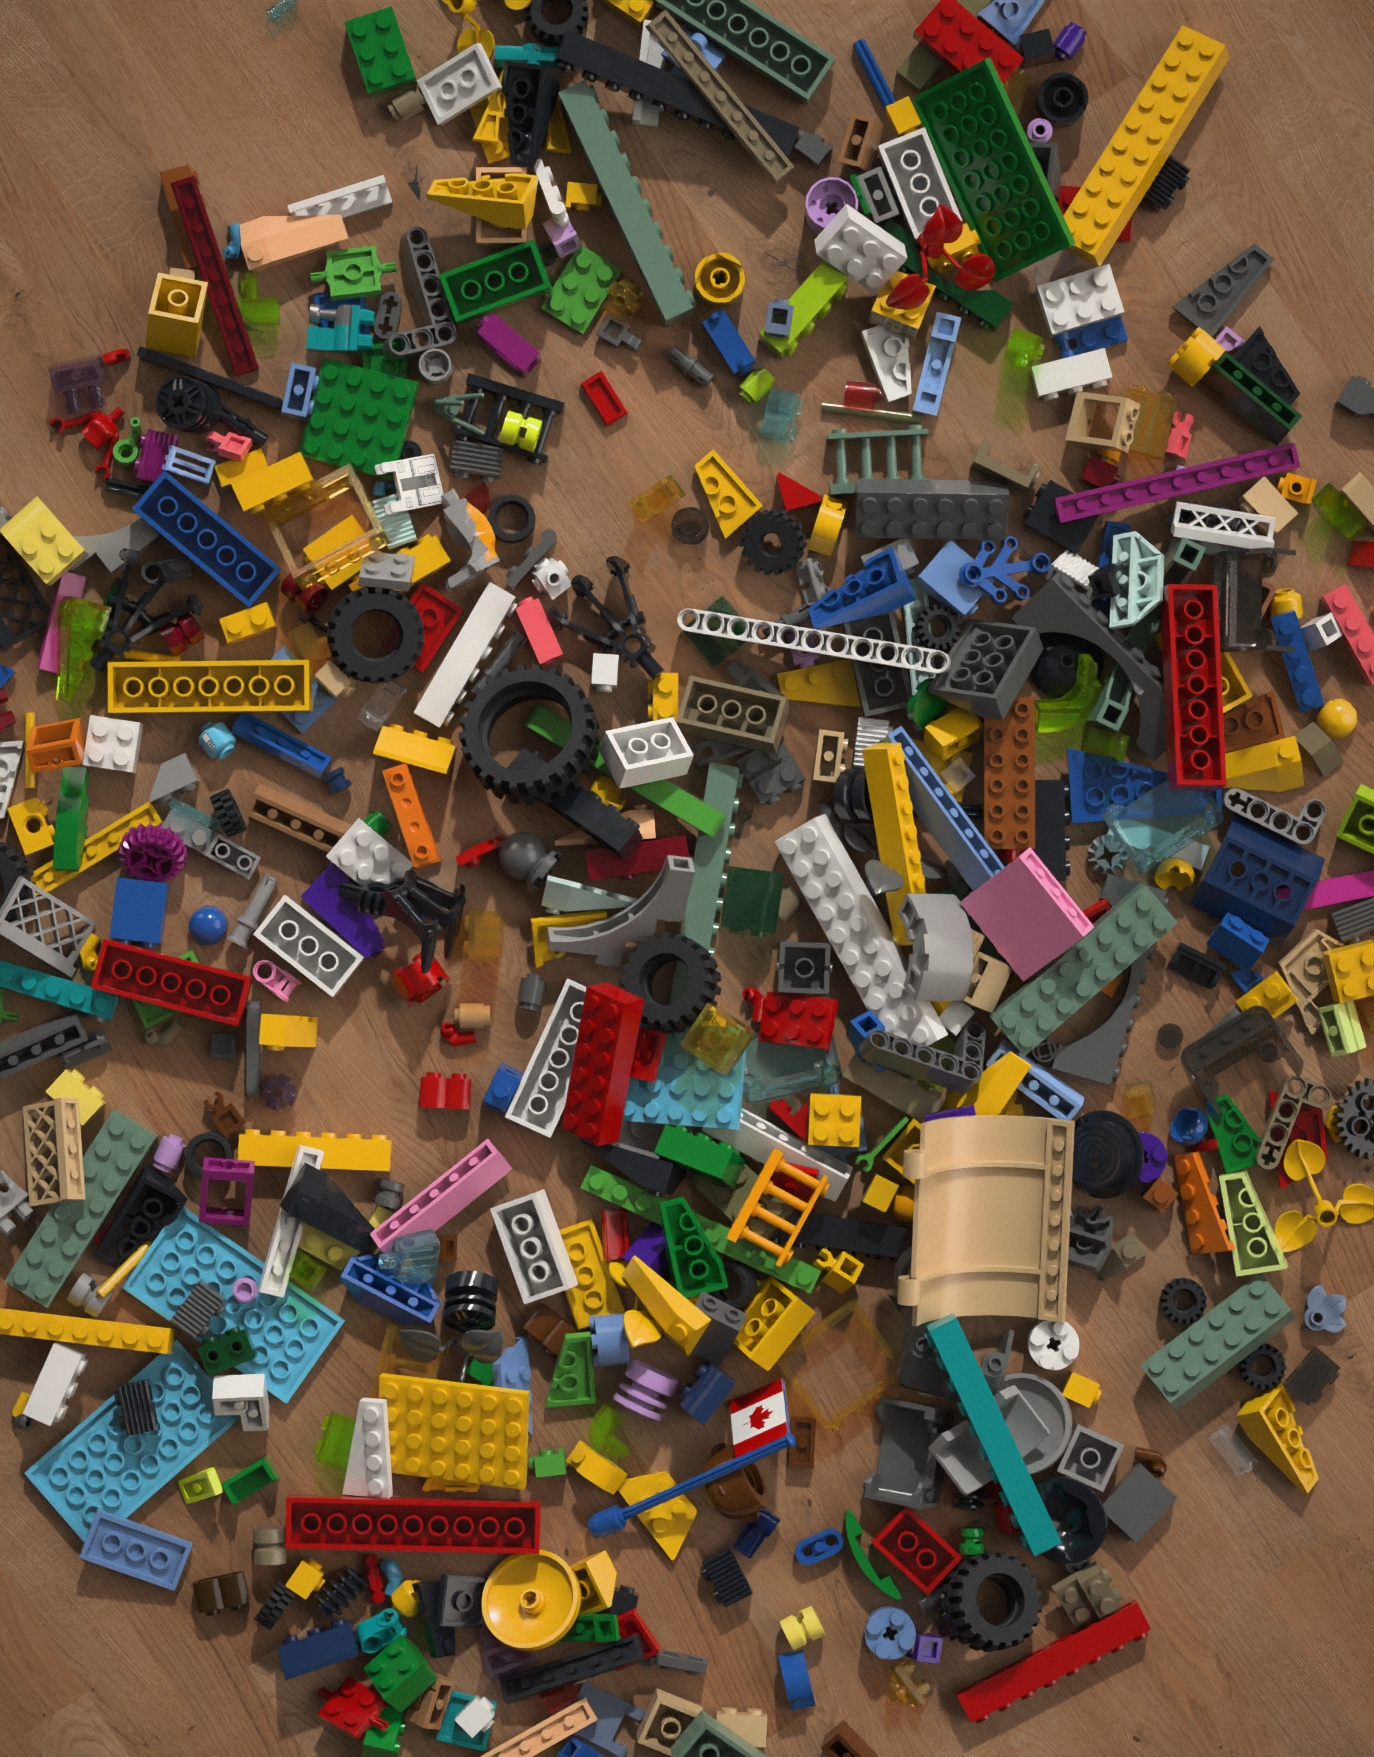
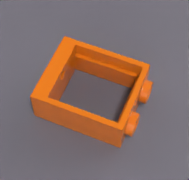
(44, 745)

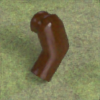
(1153, 1459)

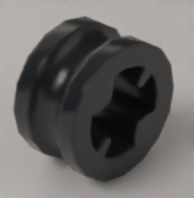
(542, 248)

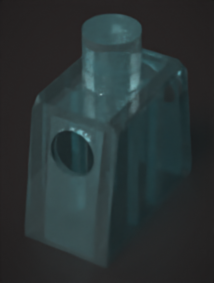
(413, 1257)

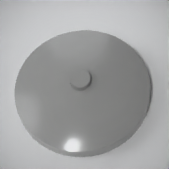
(1053, 1411)

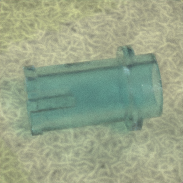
(281, 8)

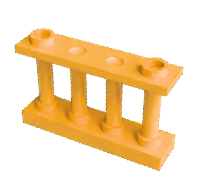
(752, 1207)

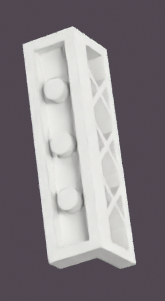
(650, 53)
(346, 201)
(1222, 536)

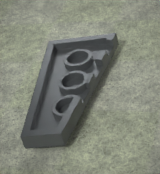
(1219, 295)

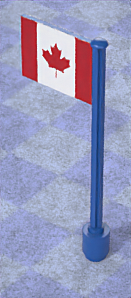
(758, 1431)

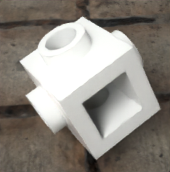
(550, 577)

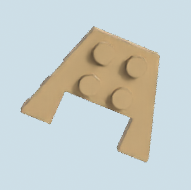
(1307, 975)

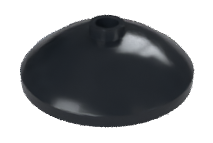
(1049, 671)

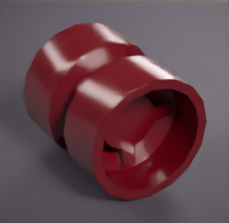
(308, 599)
(181, 633)

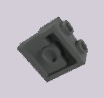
(771, 773)

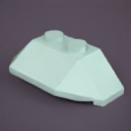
(1138, 581)

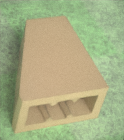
(1361, 498)

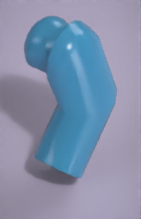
(234, 248)
(393, 1574)

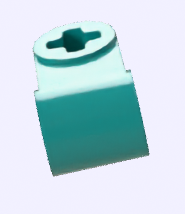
(378, 1631)

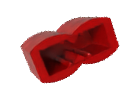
(445, 1092)

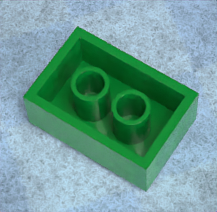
(380, 52)
(700, 1155)

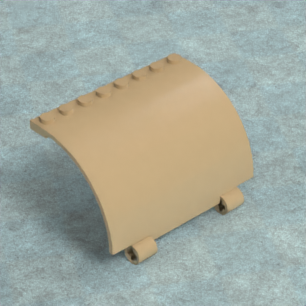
(990, 1217)

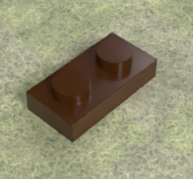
(803, 1452)

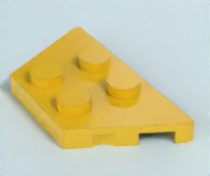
(667, 1521)

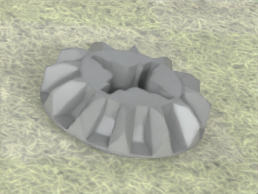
(1101, 865)

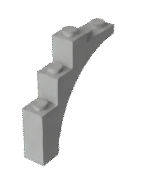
(608, 937)

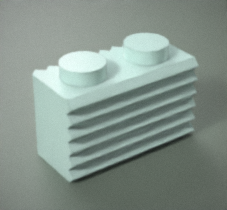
(397, 525)

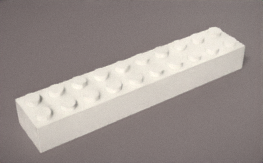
(857, 930)

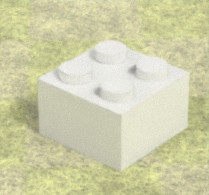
(112, 744)

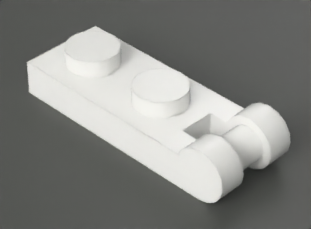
(551, 194)

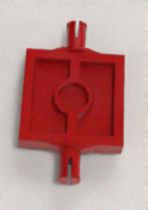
(352, 1708)

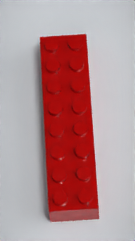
(1193, 688)

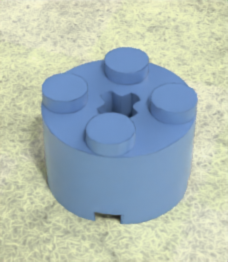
(609, 1340)
(876, 1626)

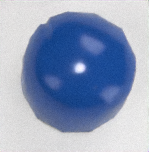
(208, 925)
(1189, 1126)

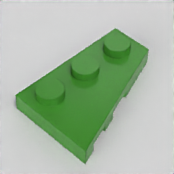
(573, 1373)

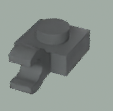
(616, 332)

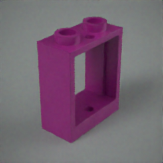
(508, 344)
(232, 1171)

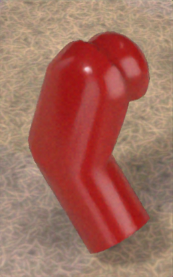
(756, 1000)

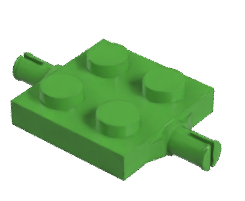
(353, 273)

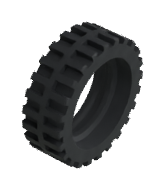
(507, 692)

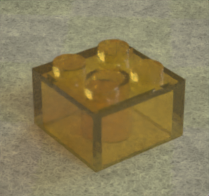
(718, 1038)

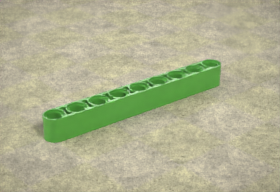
(659, 792)

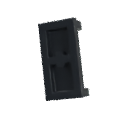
(1196, 965)

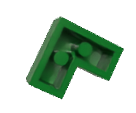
(384, 1743)

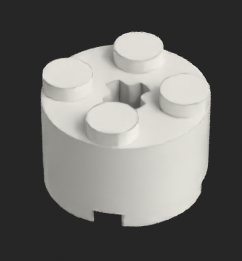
(1066, 1349)

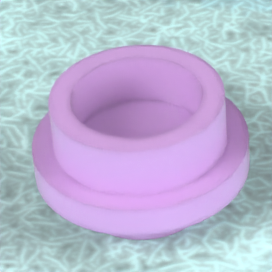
(245, 1290)

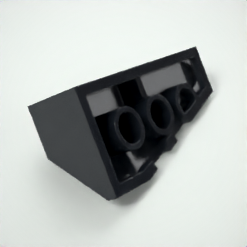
(530, 101)
(652, 1173)
(325, 1207)

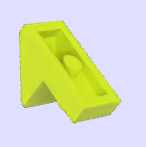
(200, 1485)

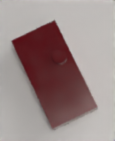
(645, 858)

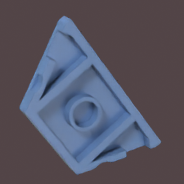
(513, 1370)

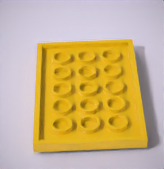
(457, 1430)

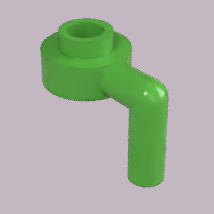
(128, 445)

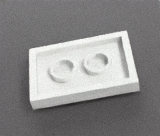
(459, 84)
(368, 856)

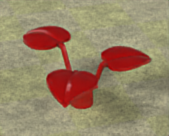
(940, 229)

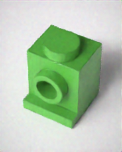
(548, 1463)

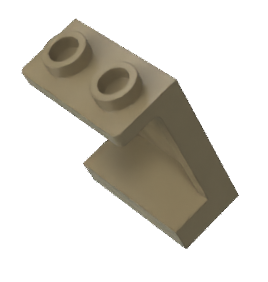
(1001, 472)

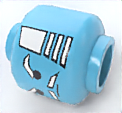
(217, 740)

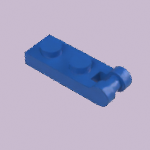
(1092, 337)

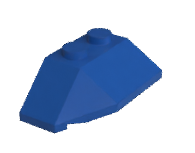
(379, 1290)

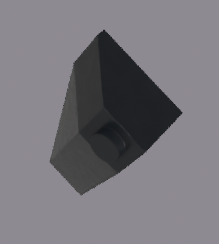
(144, 1212)

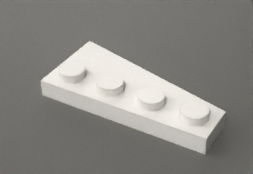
(369, 1456)

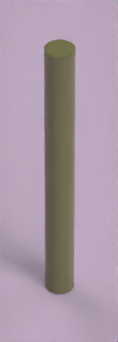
(871, 412)

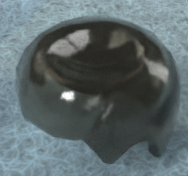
(690, 525)

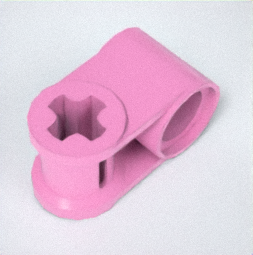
(277, 980)

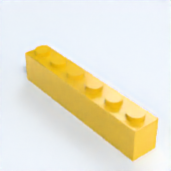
(339, 1153)

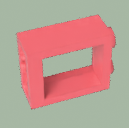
(539, 631)

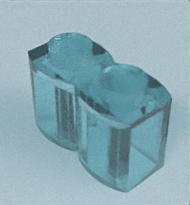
(780, 415)

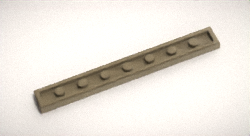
(719, 96)

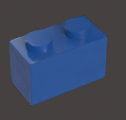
(1237, 941)

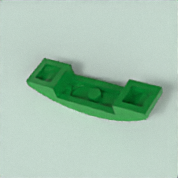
(885, 1582)
(593, 1627)

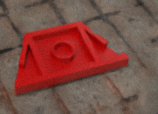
(1307, 1127)

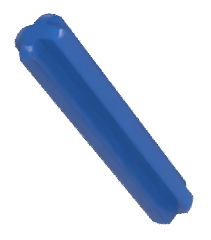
(873, 72)

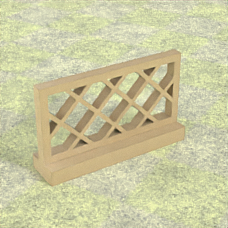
(68, 1150)

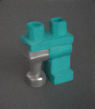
(345, 335)

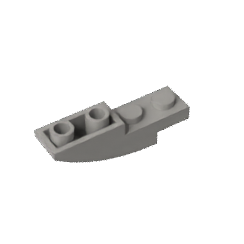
(212, 844)

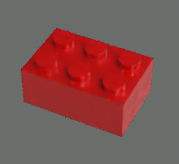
(916, 1549)

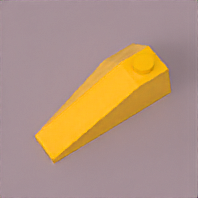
(1272, 1428)

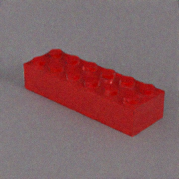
(172, 982)
(602, 1063)

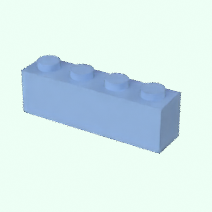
(1042, 1085)

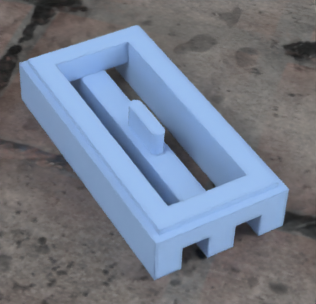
(170, 459)

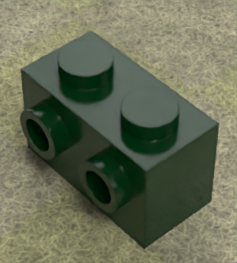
(227, 1351)

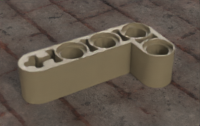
(1286, 1124)

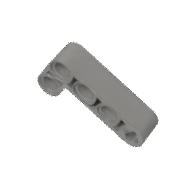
(1269, 813)

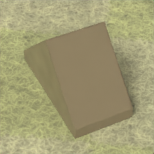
(1319, 748)

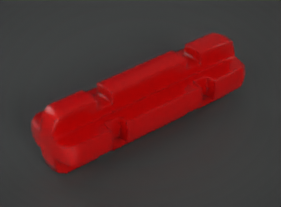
(374, 1578)

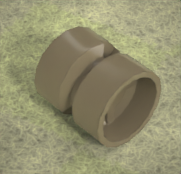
(270, 1549)

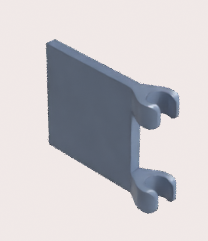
(610, 1713)

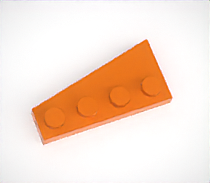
(1202, 1219)

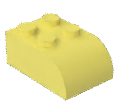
(43, 541)

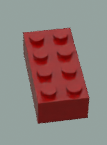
(963, 40)

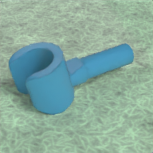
(380, 488)

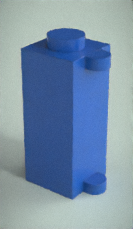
(729, 343)

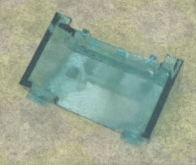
(1161, 823)
(787, 1070)

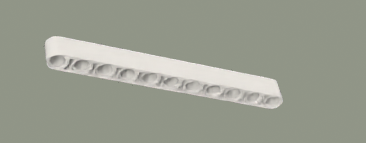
(801, 640)

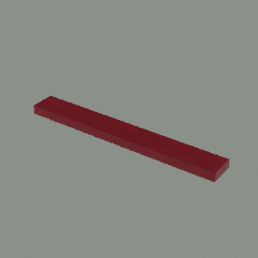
(215, 273)

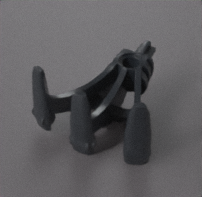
(582, 587)
(137, 611)
(406, 899)

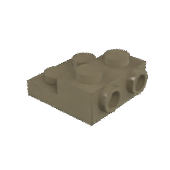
(1088, 1594)

